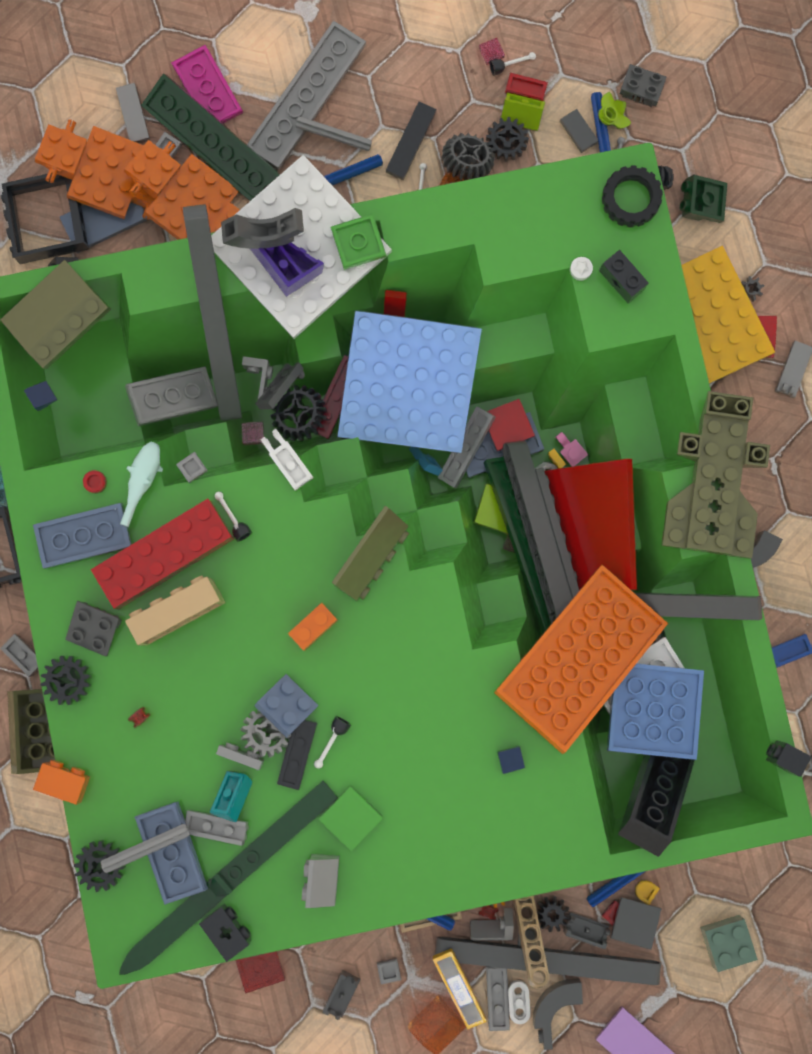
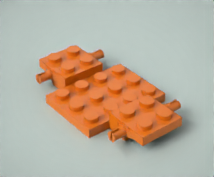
(93, 167)
(179, 187)

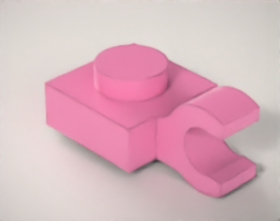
(572, 451)

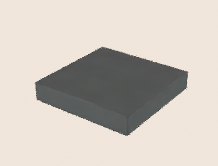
(635, 923)

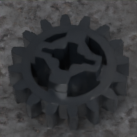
(515, 139)
(69, 672)
(93, 859)

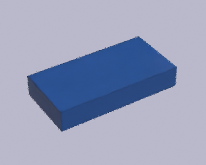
(791, 650)

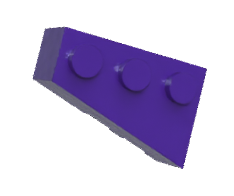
(289, 266)

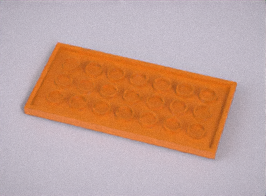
(581, 659)

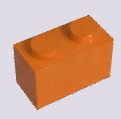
(313, 626)
(62, 782)

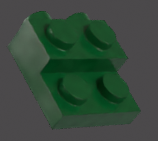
(703, 199)

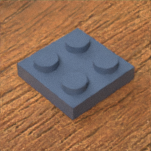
(286, 705)

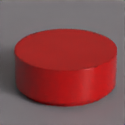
(94, 481)

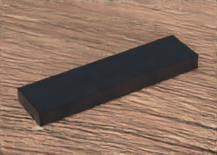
(411, 140)

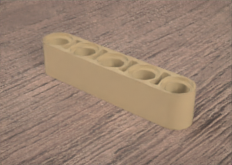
(531, 945)

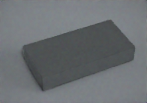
(579, 130)

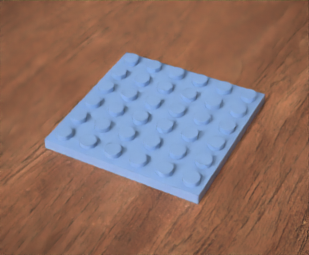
(408, 381)

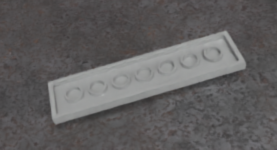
(306, 94)

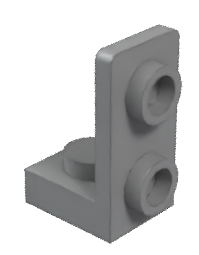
(255, 365)
(493, 929)

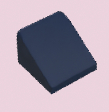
(40, 395)
(511, 759)

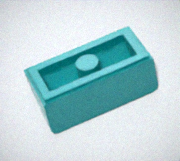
(231, 796)

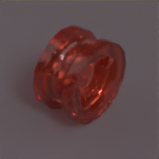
(139, 717)
(488, 912)

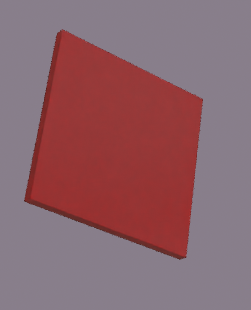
(597, 517)

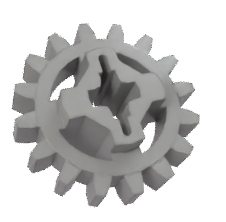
(263, 741)

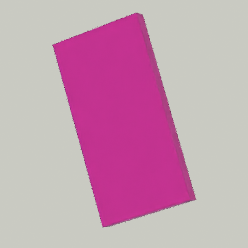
(206, 84)

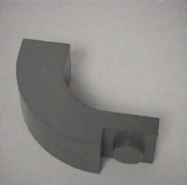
(262, 233)
(764, 548)
(552, 999)

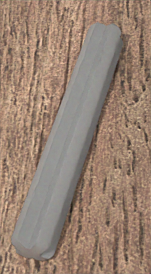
(333, 133)
(145, 848)

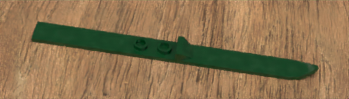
(228, 878)

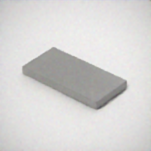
(171, 396)

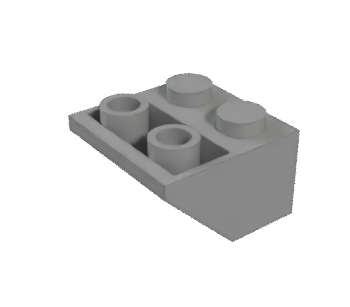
(321, 882)

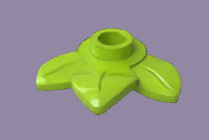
(613, 111)

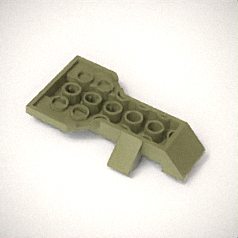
(718, 455)

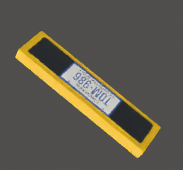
(459, 988)

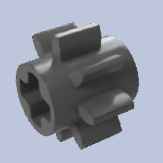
(757, 287)

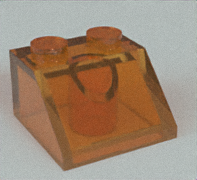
(436, 1026)

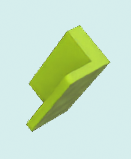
(524, 109)

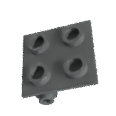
(642, 84)
(92, 628)

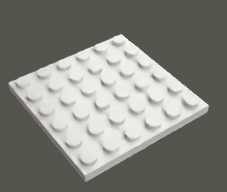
(321, 207)

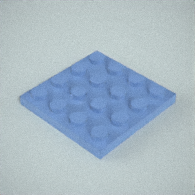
(657, 712)

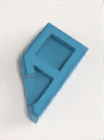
(427, 462)

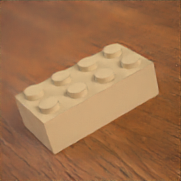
(175, 611)

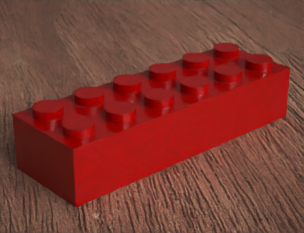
(162, 554)

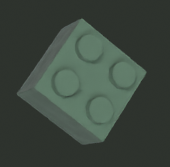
(728, 943)

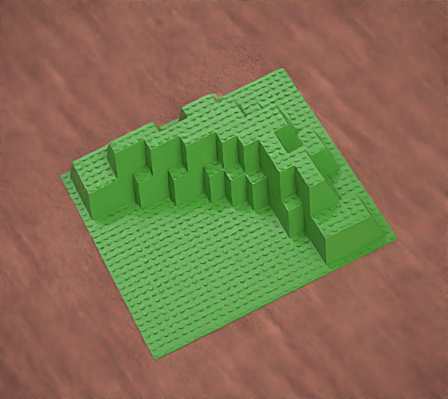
(442, 620)

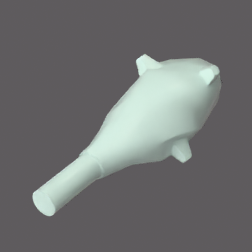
(141, 477)

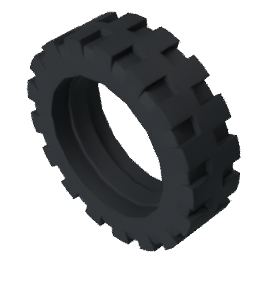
(634, 174)

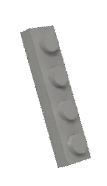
(474, 434)

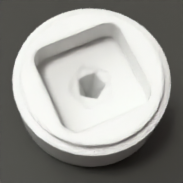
(581, 268)

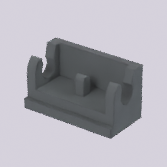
(587, 930)
(341, 994)

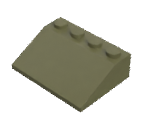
(55, 315)
(371, 554)
(28, 731)

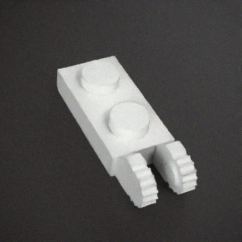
(288, 462)

